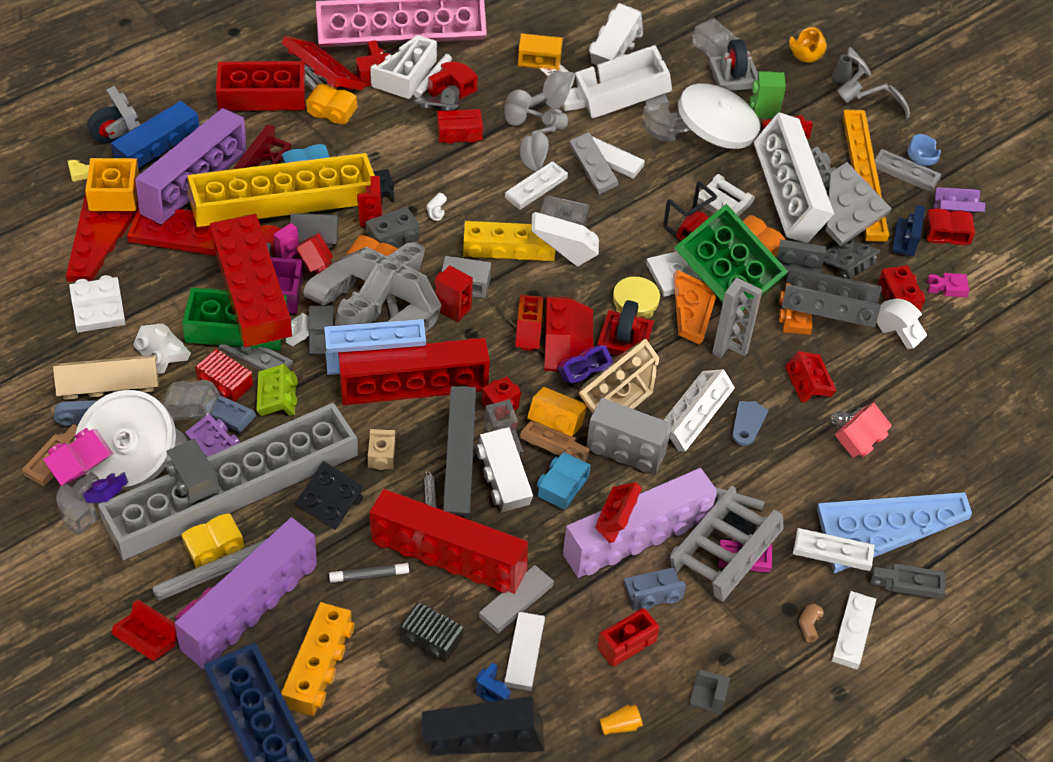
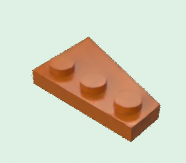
(693, 306)

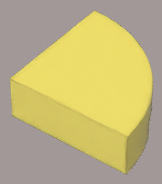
(78, 170)

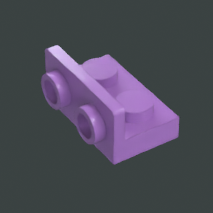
(958, 199)
(211, 435)

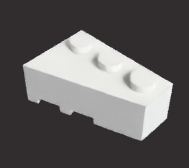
(618, 35)
(406, 68)

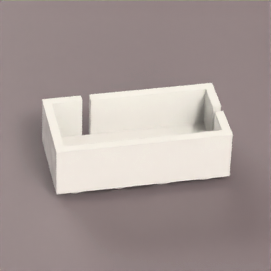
(624, 81)

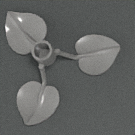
(852, 87)
(535, 147)

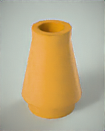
(622, 720)

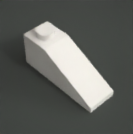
(567, 238)

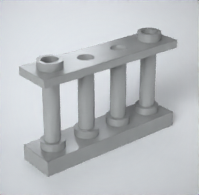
(739, 562)

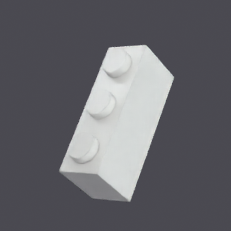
(504, 470)

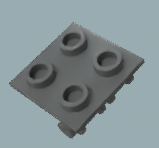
(448, 99)
(851, 258)

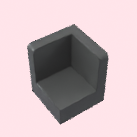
(709, 691)

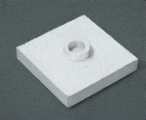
(664, 267)

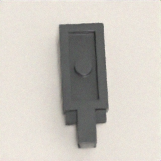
(910, 580)

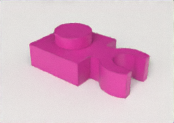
(952, 284)

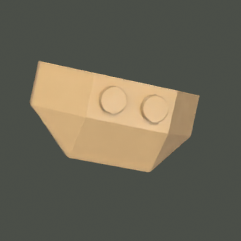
(626, 380)

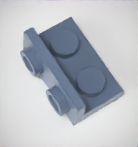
(654, 589)

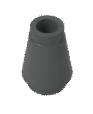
(843, 71)

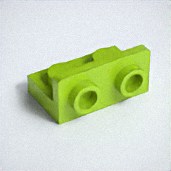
(276, 390)

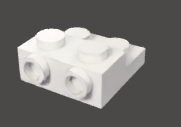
(97, 304)

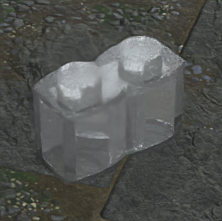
(190, 399)

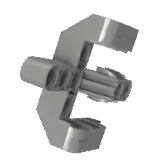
(382, 275)

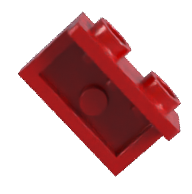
(146, 631)

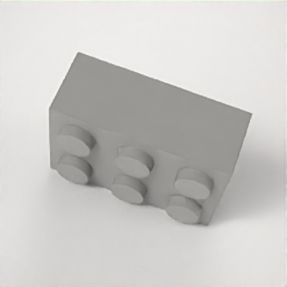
(628, 436)

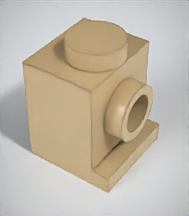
(381, 449)

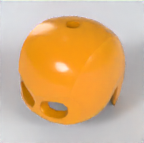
(809, 45)

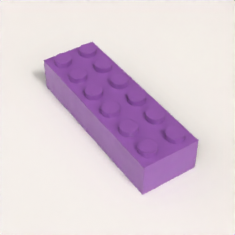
(207, 149)
(246, 593)

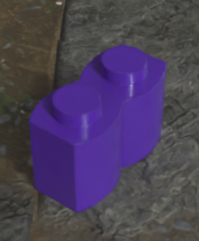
(580, 367)

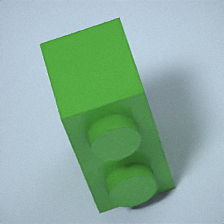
(768, 94)

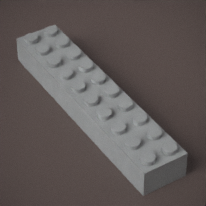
(244, 473)

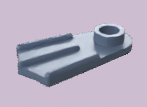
(748, 422)

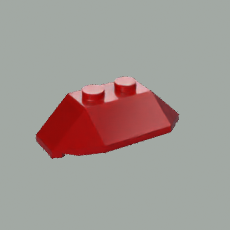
(566, 330)

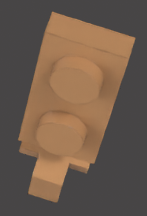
(553, 440)
(37, 468)

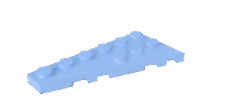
(892, 521)

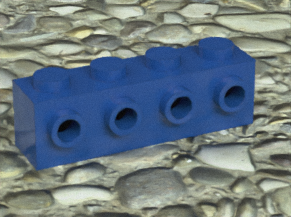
(157, 134)

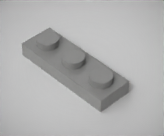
(593, 163)

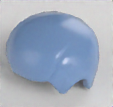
(923, 150)

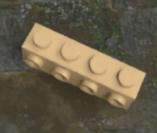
(106, 375)

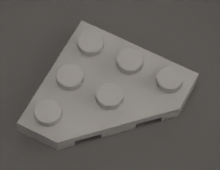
(853, 203)

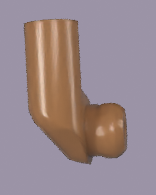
(807, 619)

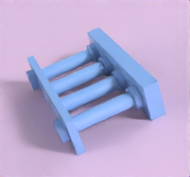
(371, 337)

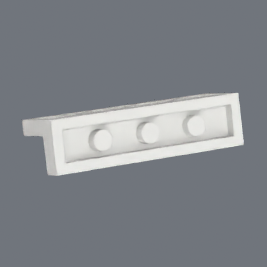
(698, 407)

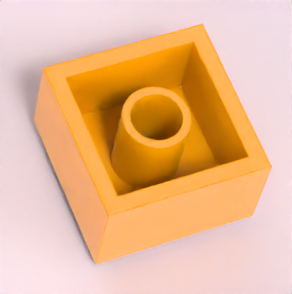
(112, 184)

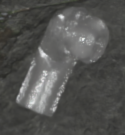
(841, 418)

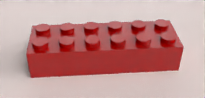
(250, 280)
(412, 371)
(449, 541)

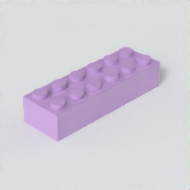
(655, 517)

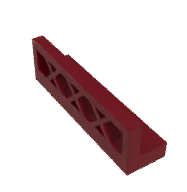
(261, 149)

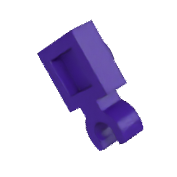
(105, 489)

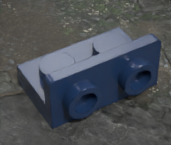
(908, 232)

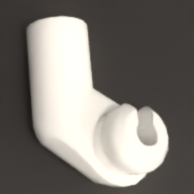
(434, 207)

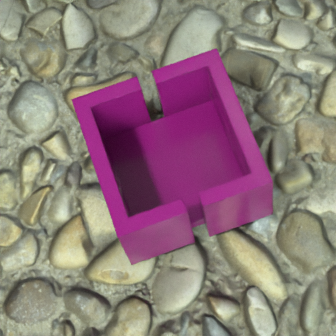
(290, 279)

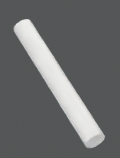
(424, 84)

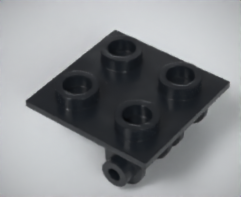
(330, 495)

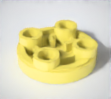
(638, 290)

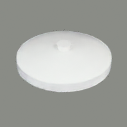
(718, 116)
(137, 433)

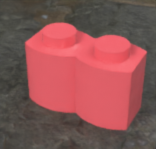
(863, 431)

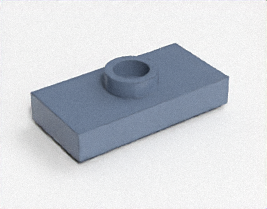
(232, 414)

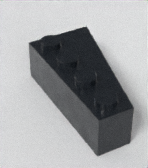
(484, 728)

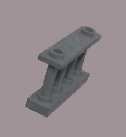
(832, 297)

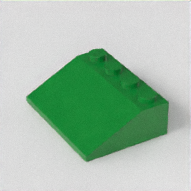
(727, 250)

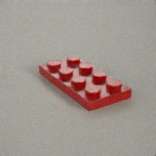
(323, 64)
(176, 233)

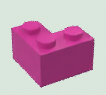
(75, 459)

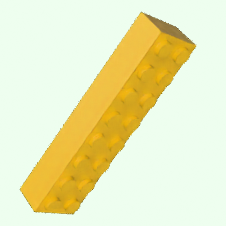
(279, 188)

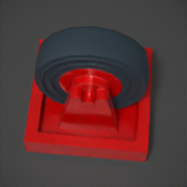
(624, 329)

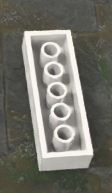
(793, 178)

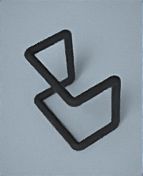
(695, 207)

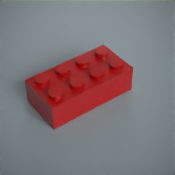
(261, 85)

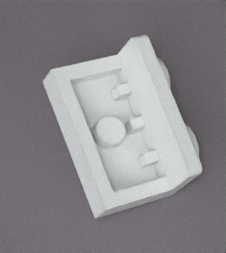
(161, 342)

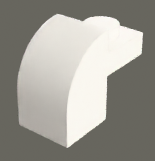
(902, 317)

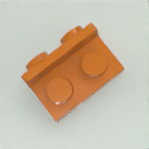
(794, 321)

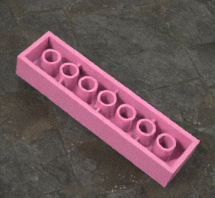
(398, 21)

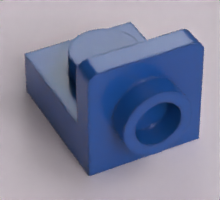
(488, 688)

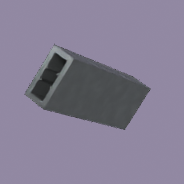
(460, 451)

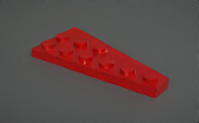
(95, 239)

